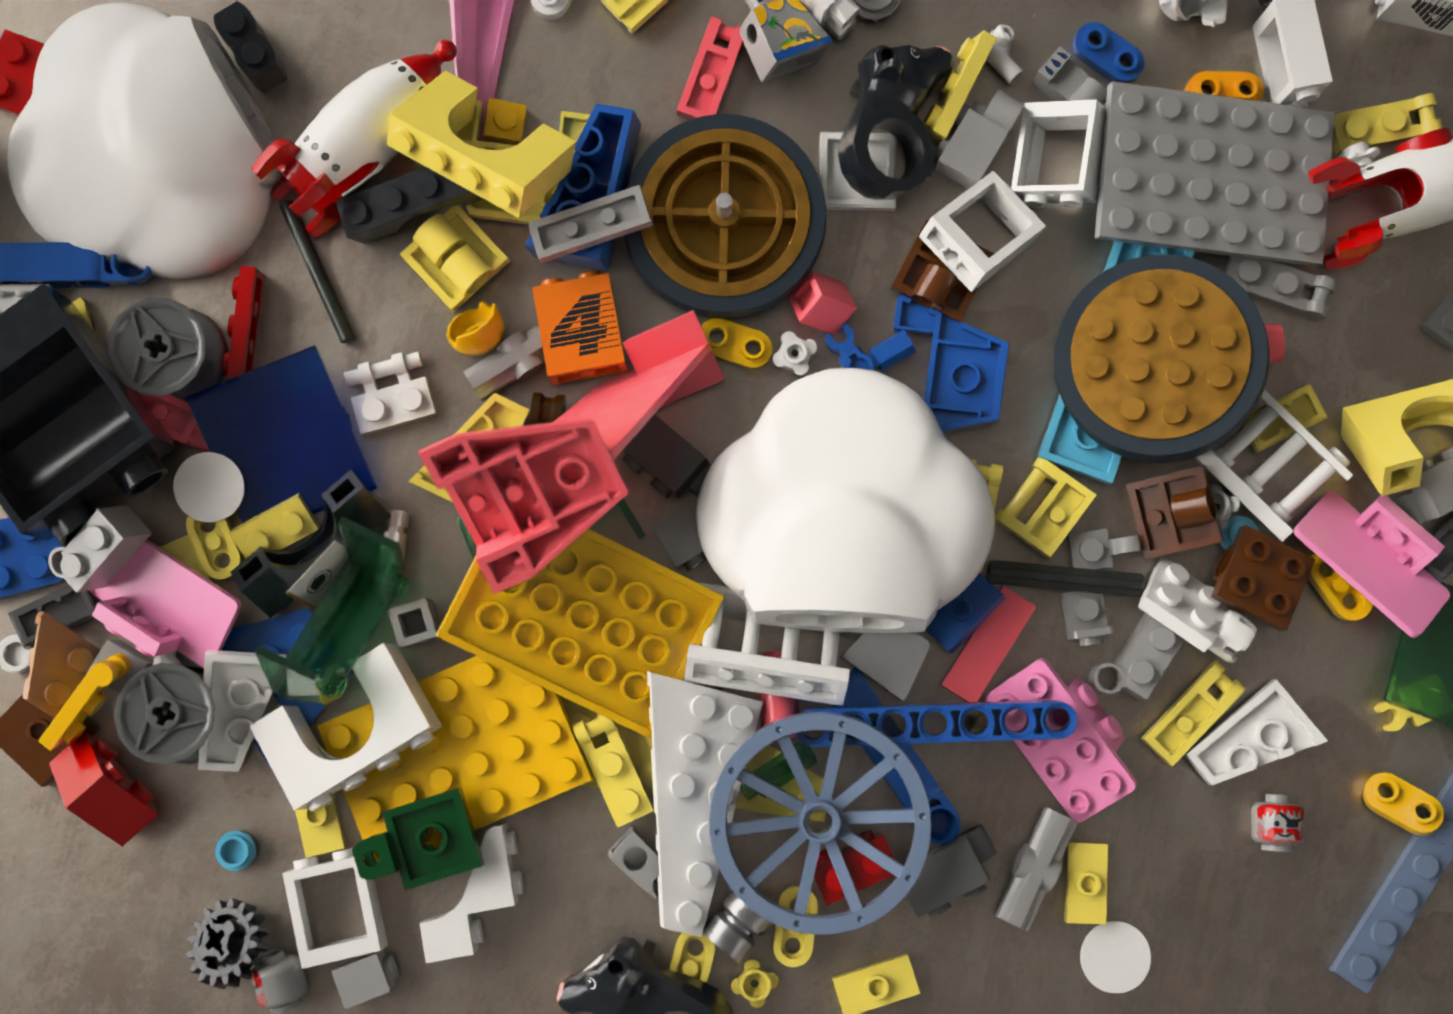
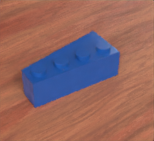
(598, 169)

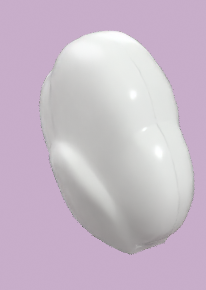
(142, 143)
(845, 509)

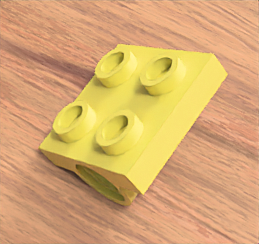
(453, 256)

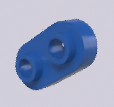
(1106, 56)

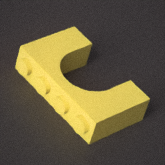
(507, 177)
(1379, 431)

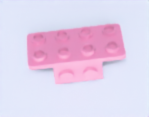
(1379, 556)
(166, 606)
(1084, 766)

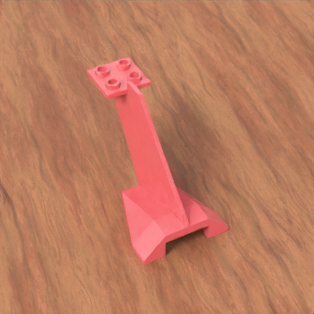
(545, 484)

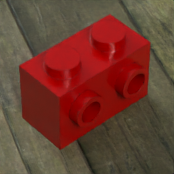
(861, 868)

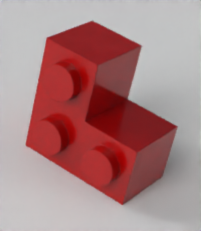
(100, 791)

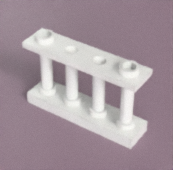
(1249, 487)
(763, 673)

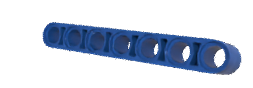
(955, 713)

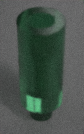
(778, 770)

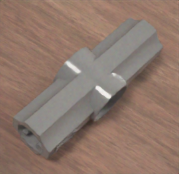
(514, 360)
(1036, 869)

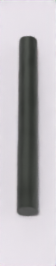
(317, 273)

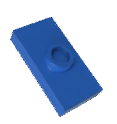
(964, 613)

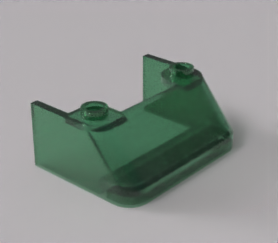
(343, 620)

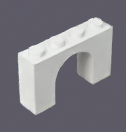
(400, 721)

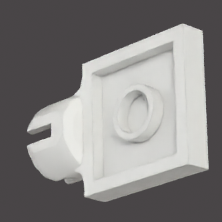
(1189, 611)

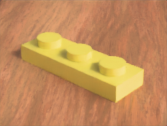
(958, 85)

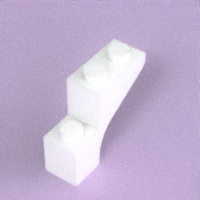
(488, 888)

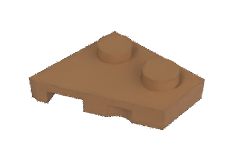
(56, 664)

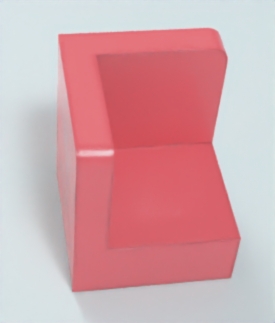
(822, 302)

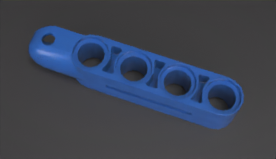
(64, 266)
(944, 817)

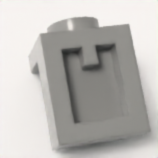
(1085, 617)

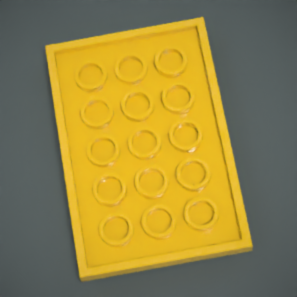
(587, 626)
(497, 741)

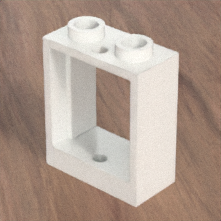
(1292, 52)
(1054, 116)
(971, 263)
(311, 955)

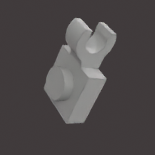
(1095, 550)

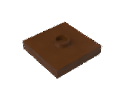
(19, 736)

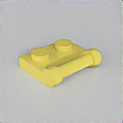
(1056, 513)

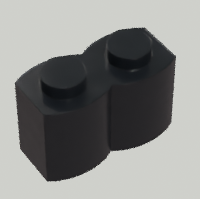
(250, 47)

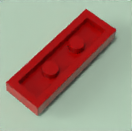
(245, 322)

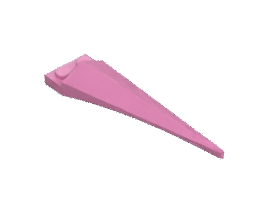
(480, 38)

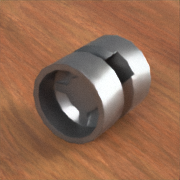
(735, 928)

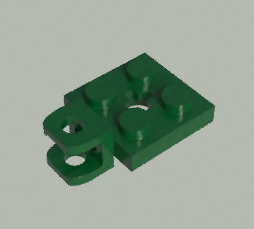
(404, 847)

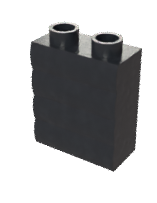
(67, 421)

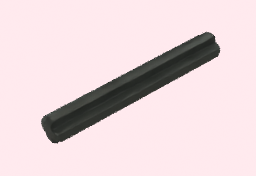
(1066, 578)

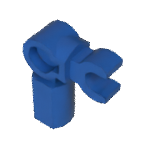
(881, 355)

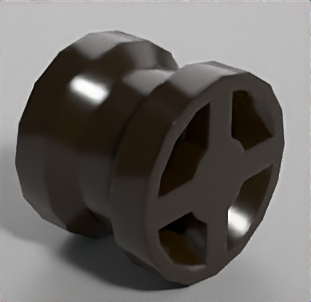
(546, 409)

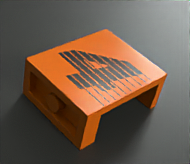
(579, 328)

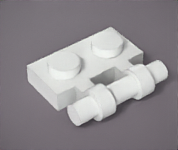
(393, 405)

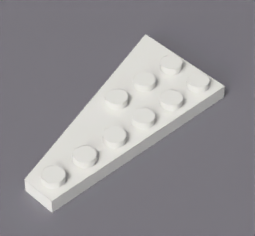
(691, 742)

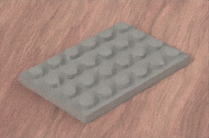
(1213, 174)

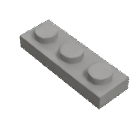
(590, 224)

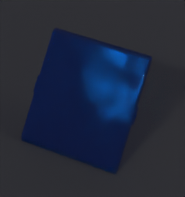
(281, 432)

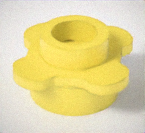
(757, 994)

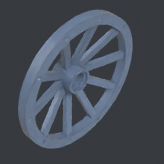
(798, 919)

